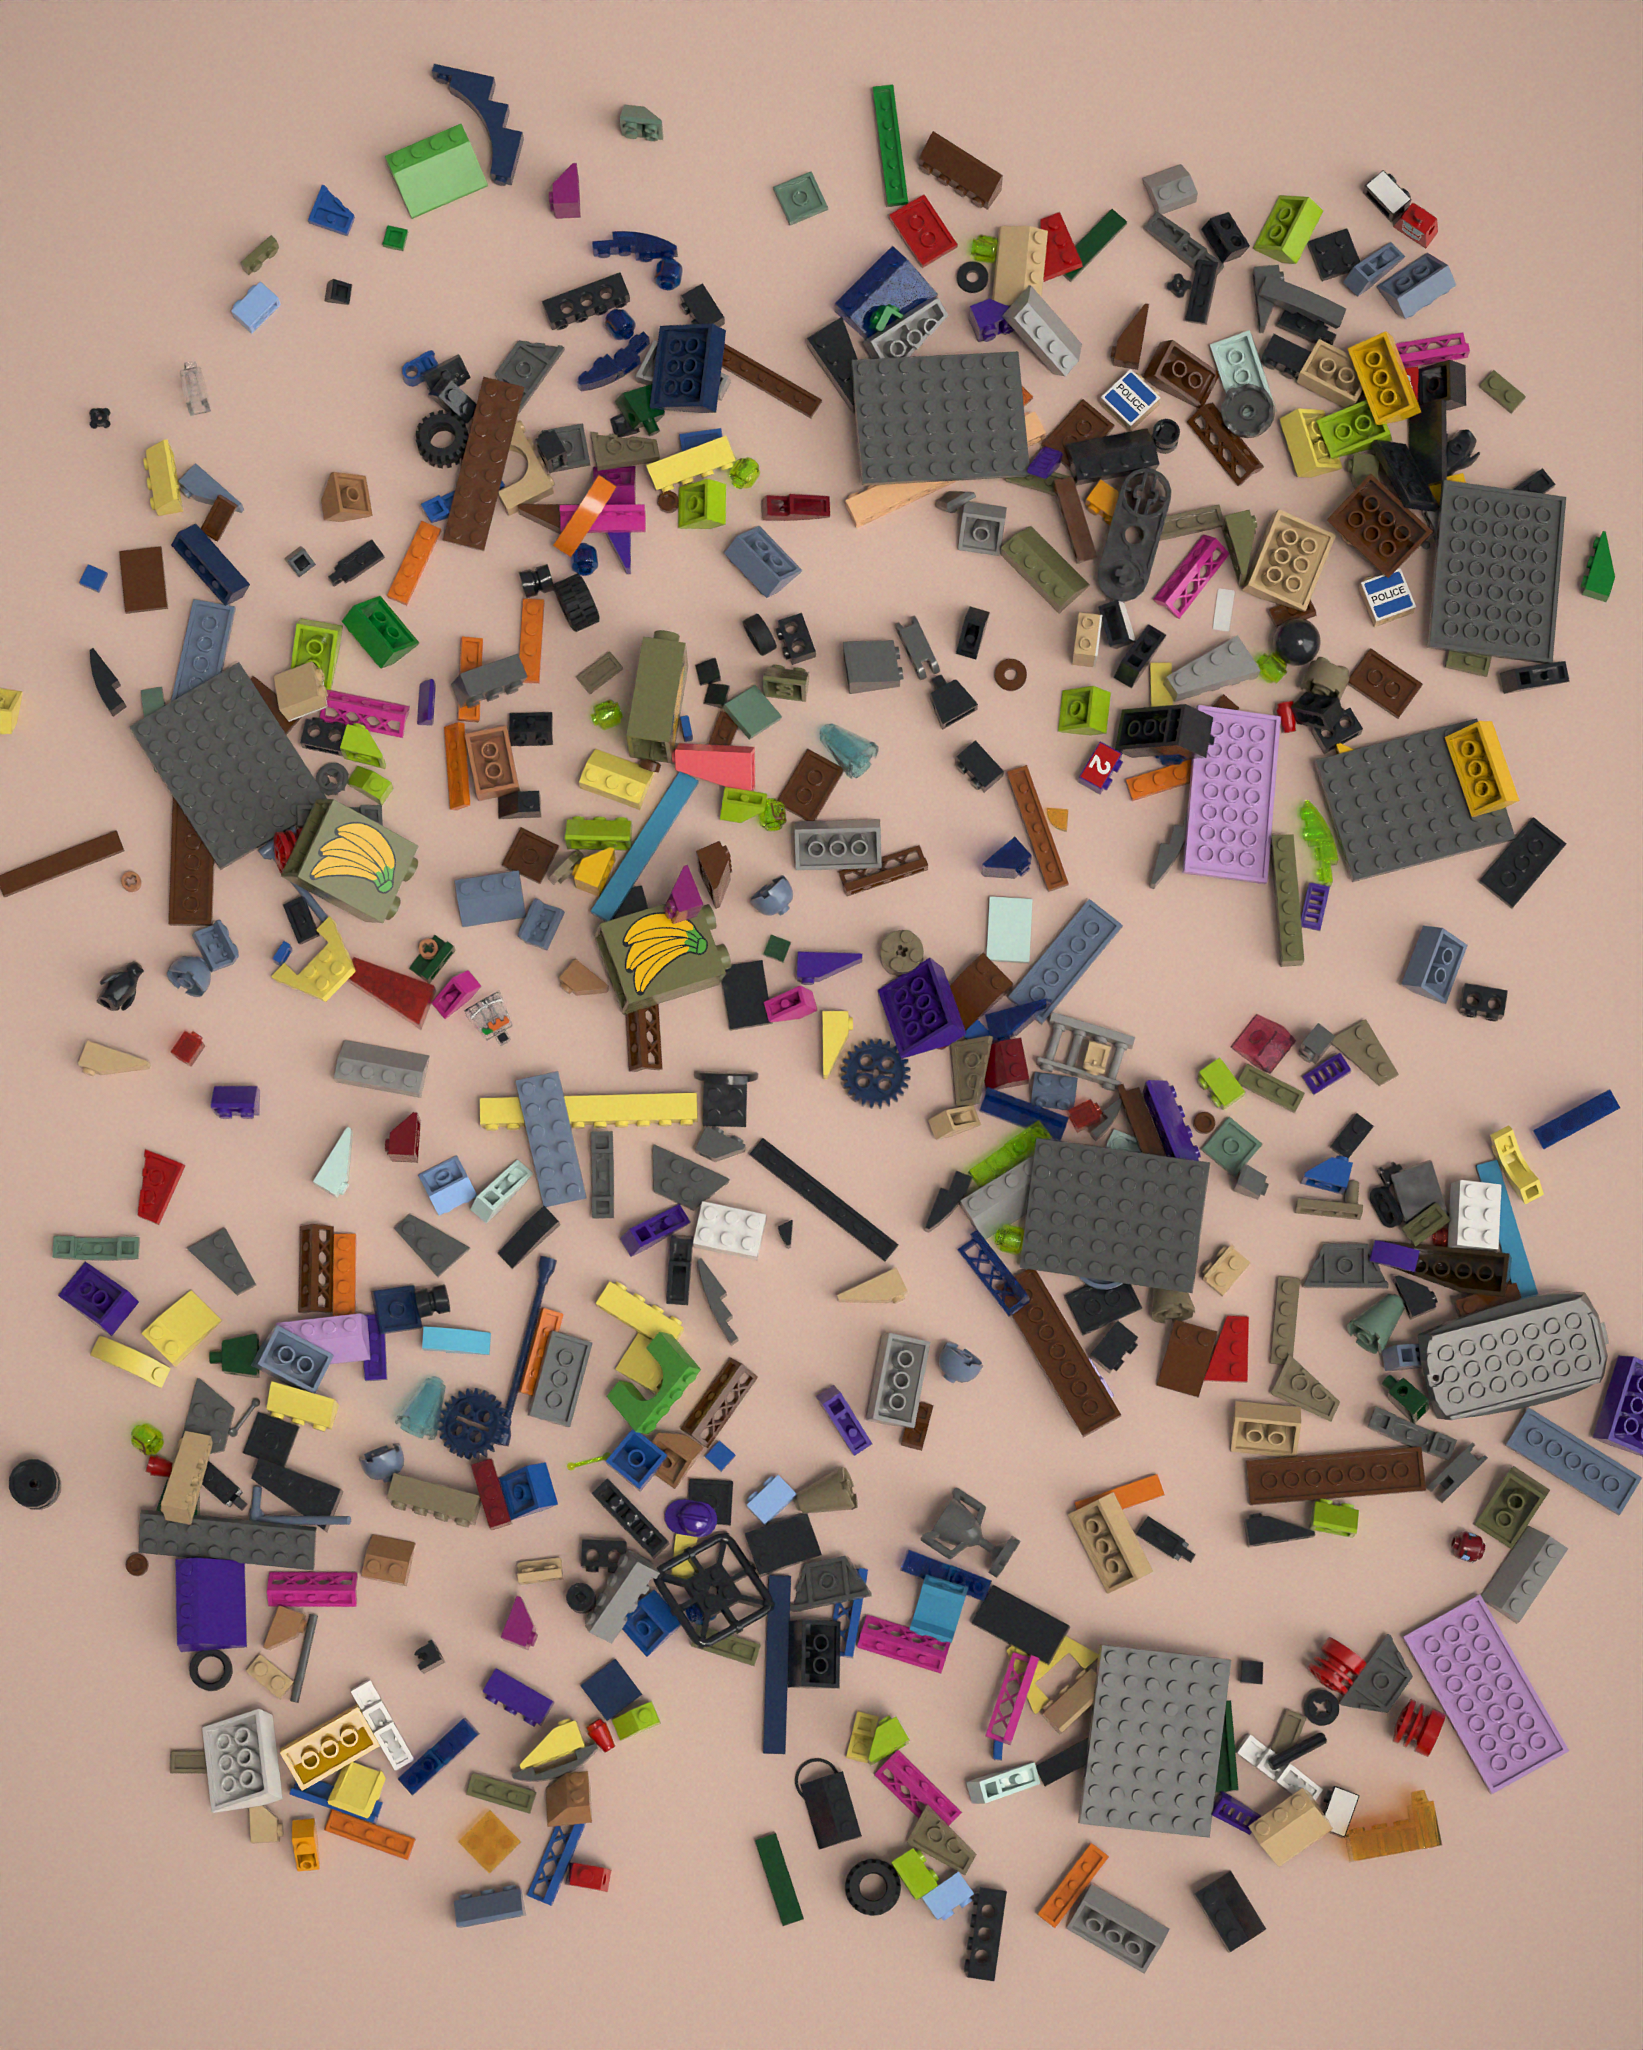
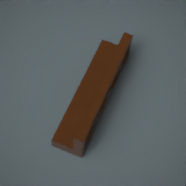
(1233, 443)
(1074, 519)
(885, 875)
(637, 1042)
(1140, 1121)
(311, 1268)
(716, 1399)

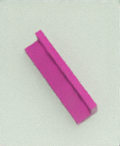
(1436, 355)
(612, 518)
(1190, 571)
(366, 707)
(312, 1593)
(902, 1647)
(1020, 1700)
(920, 1788)

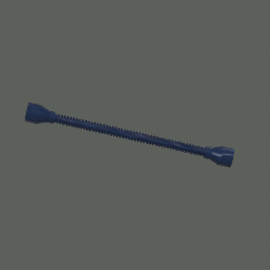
(545, 1269)

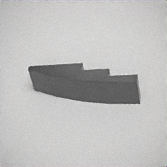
(1179, 241)
(1302, 301)
(1169, 853)
(715, 1294)

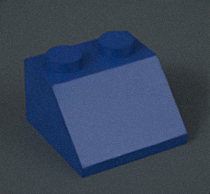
(1329, 1175)
(636, 1459)
(528, 1490)
(650, 1623)

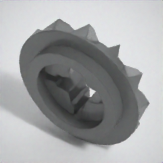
(333, 770)

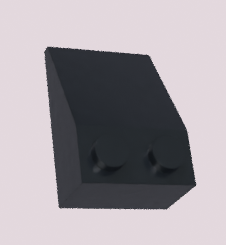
(783, 1544)

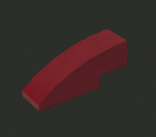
(795, 507)

